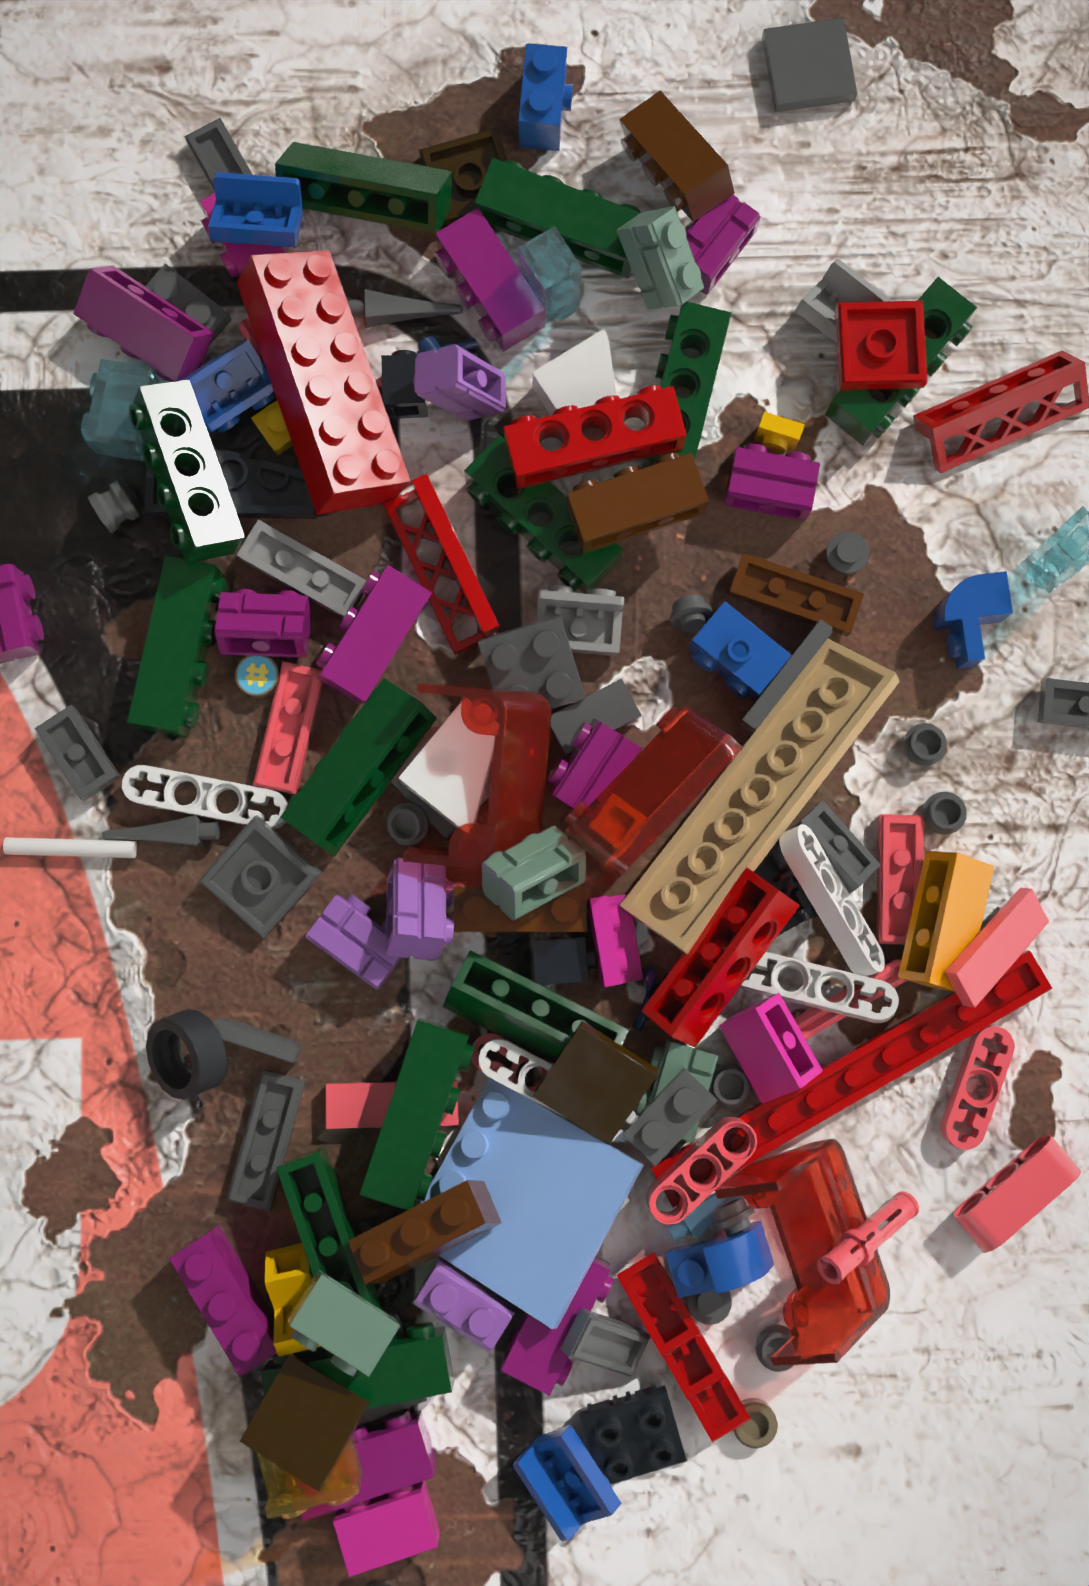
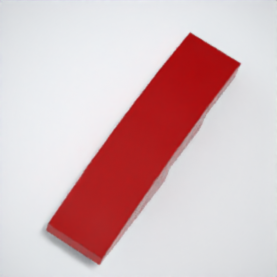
(683, 1347)

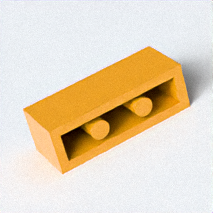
(944, 916)

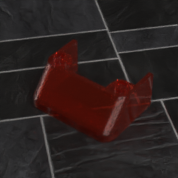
(518, 774)
(651, 791)
(812, 1207)

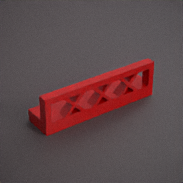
(998, 397)
(456, 558)

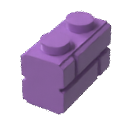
(460, 382)
(418, 910)
(354, 939)
(464, 1304)

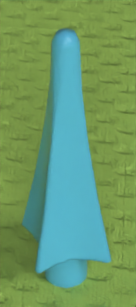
(699, 1219)

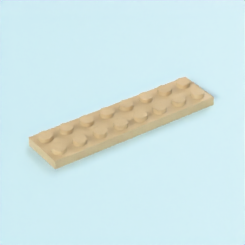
(760, 793)

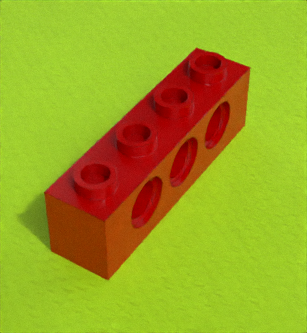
(578, 455)
(720, 958)

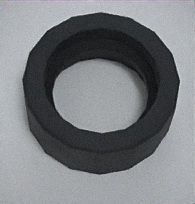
(204, 1048)

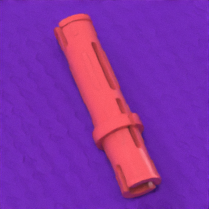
(840, 1261)

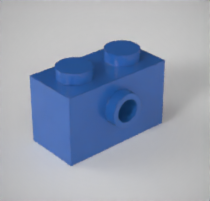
(543, 97)
(738, 652)

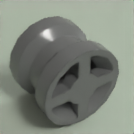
(114, 506)

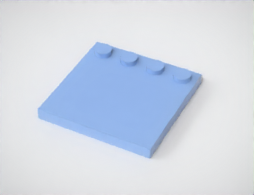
(552, 1193)

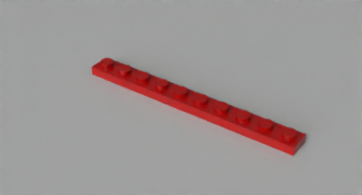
(873, 1066)

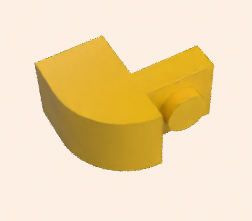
(286, 1281)

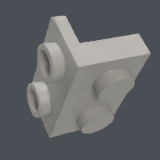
(836, 286)
(589, 619)

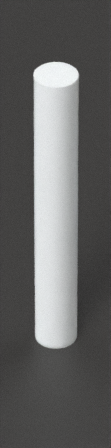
(70, 847)

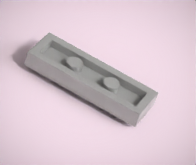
(301, 569)

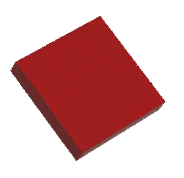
(881, 345)

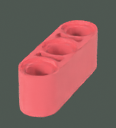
(694, 1192)
(1017, 1193)

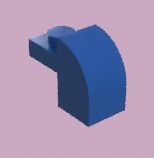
(970, 604)
(721, 1262)

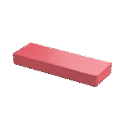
(289, 729)
(901, 860)
(997, 947)
(366, 1105)

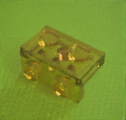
(292, 1497)

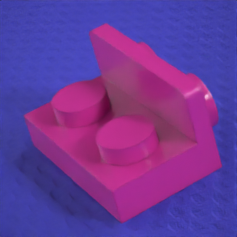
(613, 941)

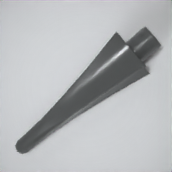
(385, 308)
(183, 831)

